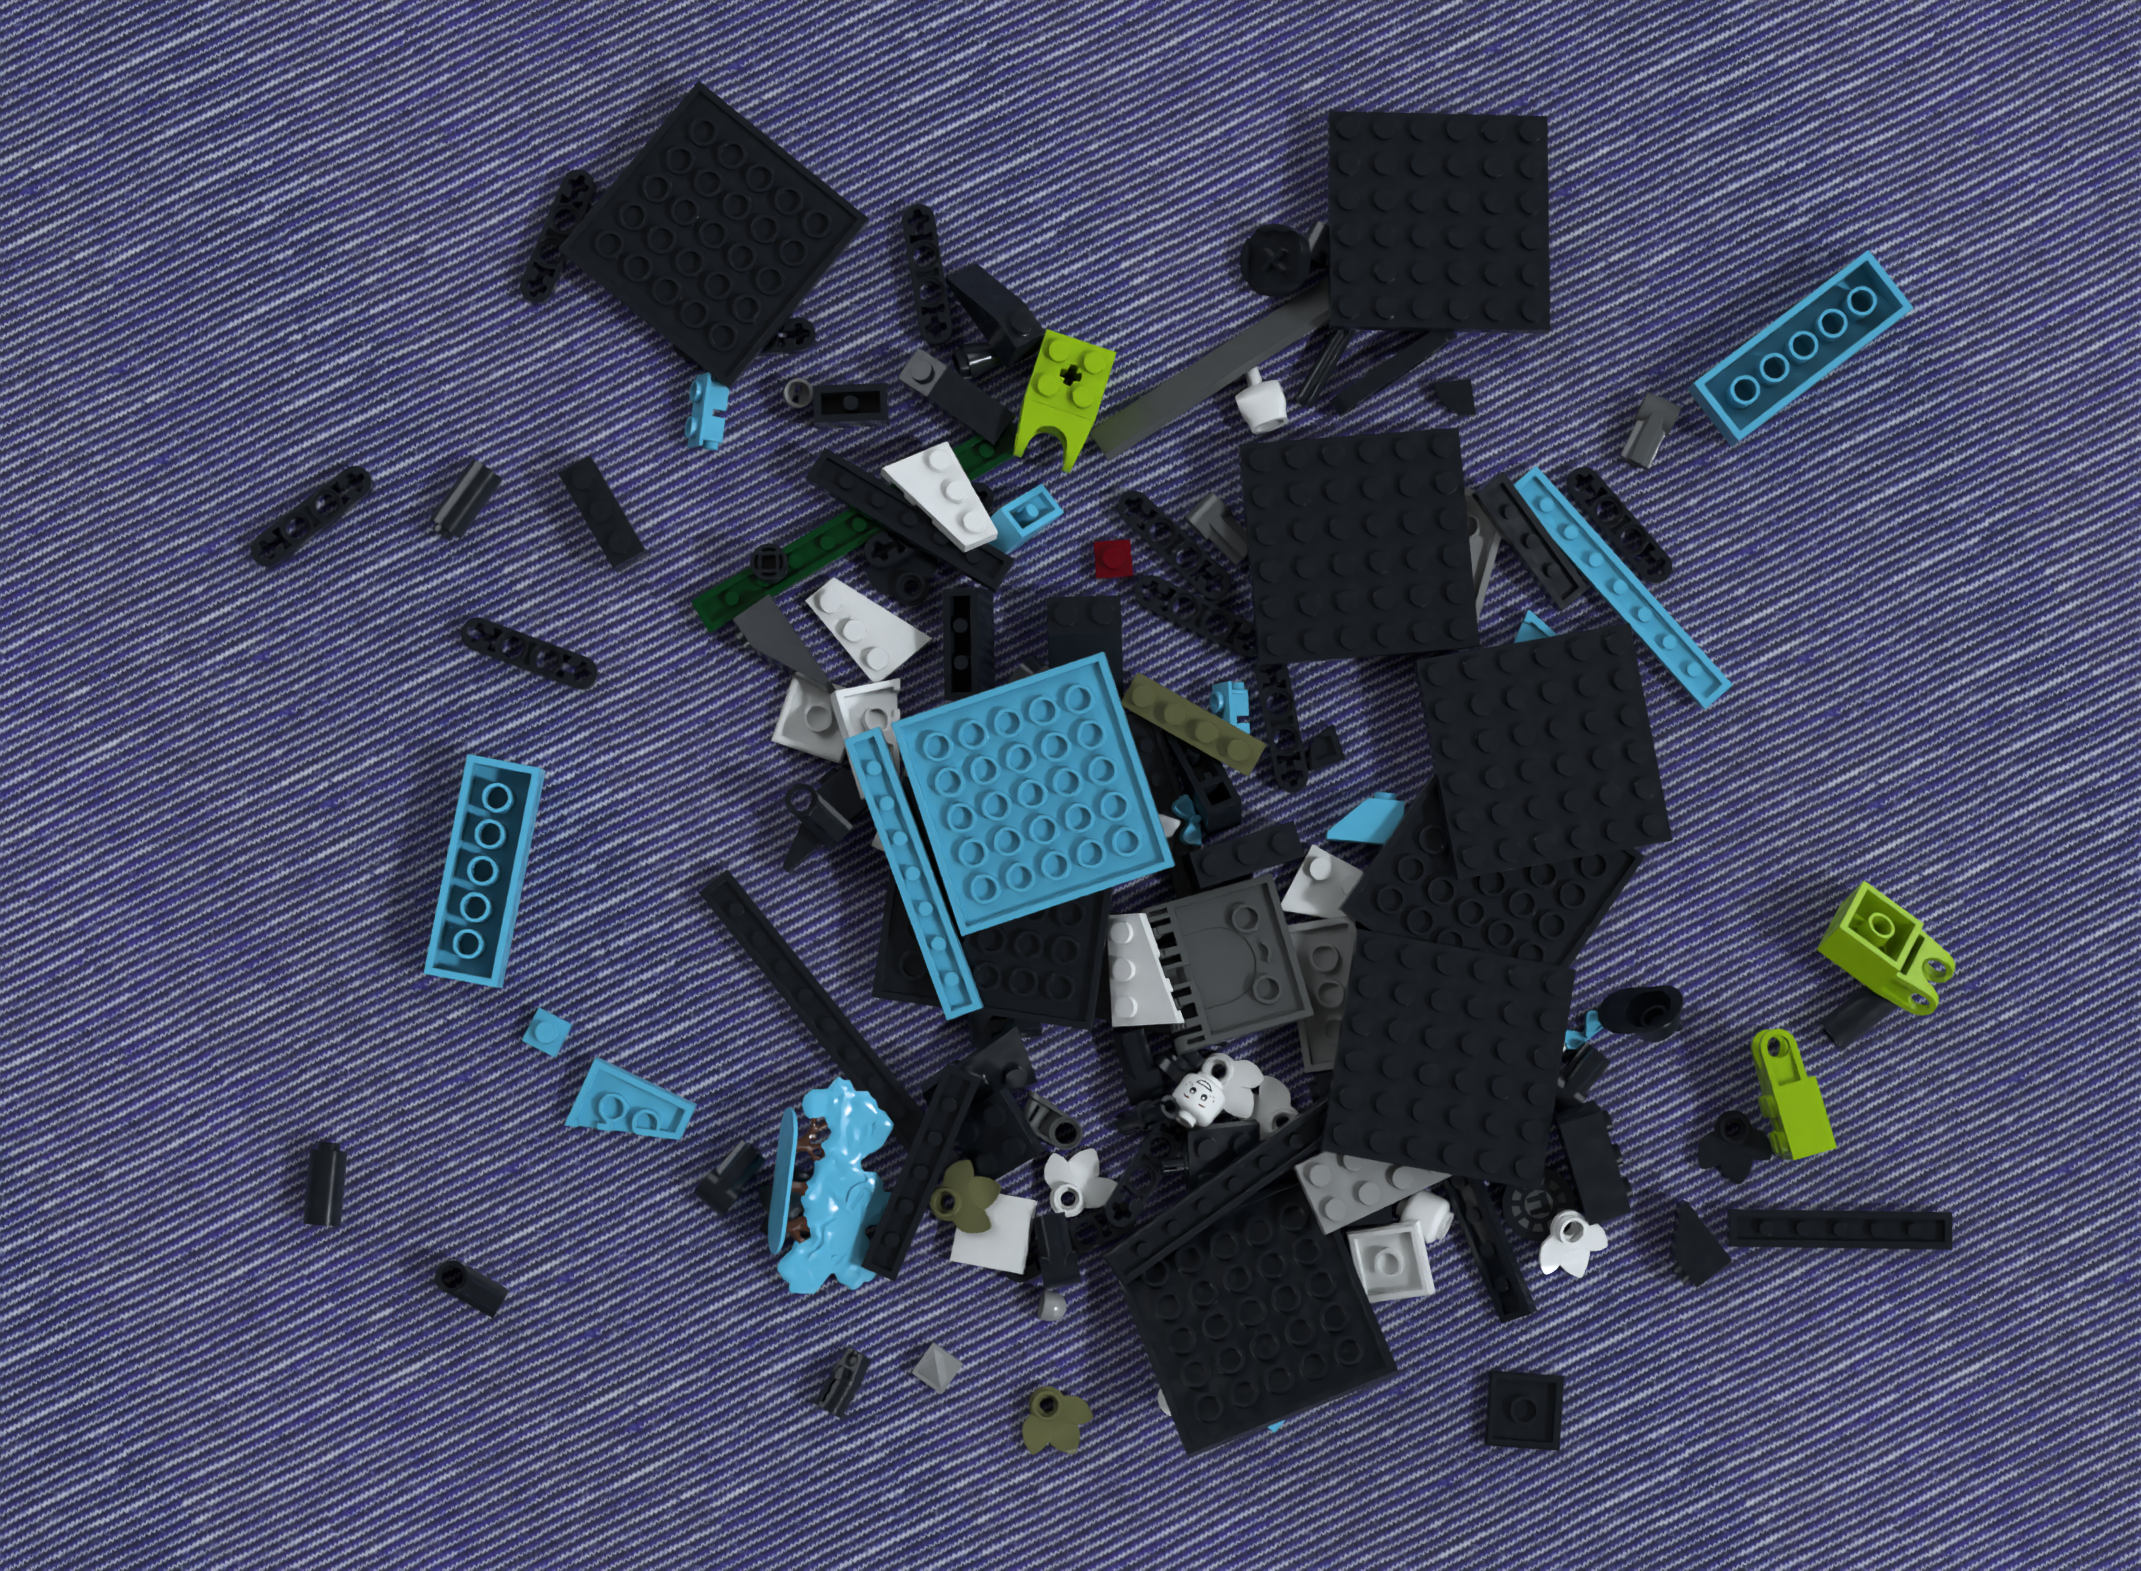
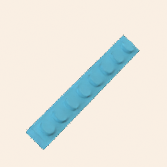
(1623, 590)
(913, 873)

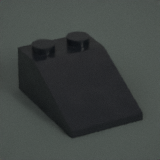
(1085, 628)

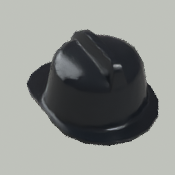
(1643, 1011)

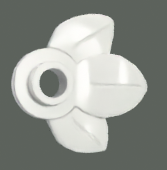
(1237, 1083)
(1270, 1104)
(1080, 1178)
(1572, 1247)

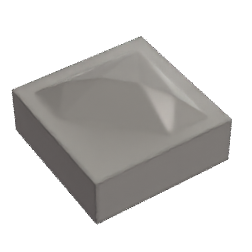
(937, 1368)

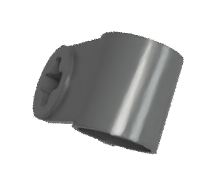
(1048, 1119)

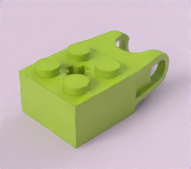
(1061, 408)
(1886, 949)
(1790, 1098)

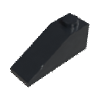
(998, 314)
(955, 396)
(777, 642)
(1206, 785)
(842, 793)

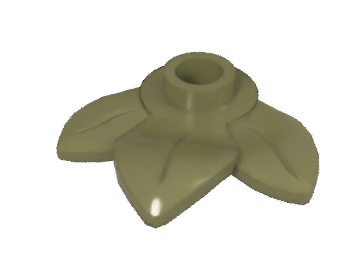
(970, 1196)
(1055, 1426)

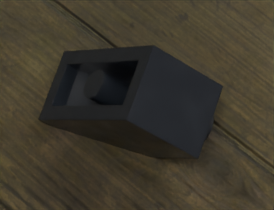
(1694, 1248)

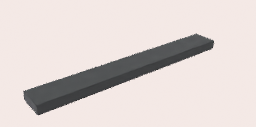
(1213, 372)

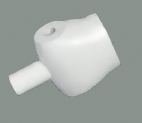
(1262, 403)

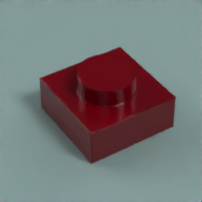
(1113, 559)

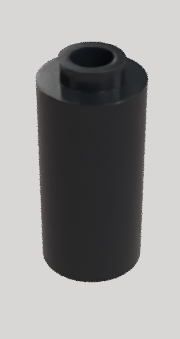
(465, 500)
(1855, 1017)
(325, 1185)

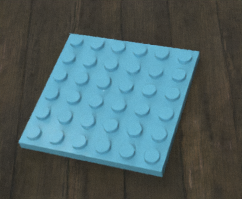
(1033, 794)

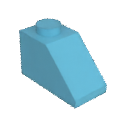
(1024, 518)
(1369, 821)

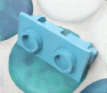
(701, 425)
(1230, 701)

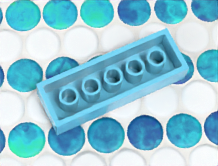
(1800, 348)
(484, 871)

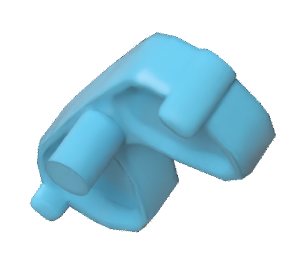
(1191, 832)
(1576, 1039)

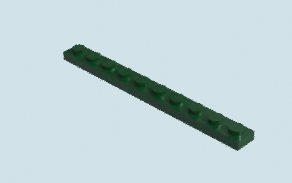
(833, 541)

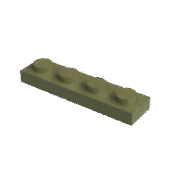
(1193, 724)

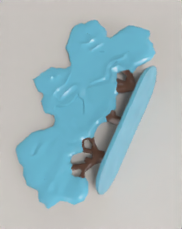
(838, 1198)

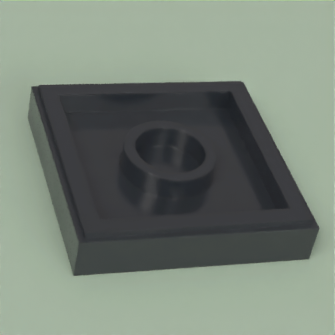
(1524, 1410)

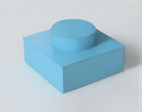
(547, 1032)

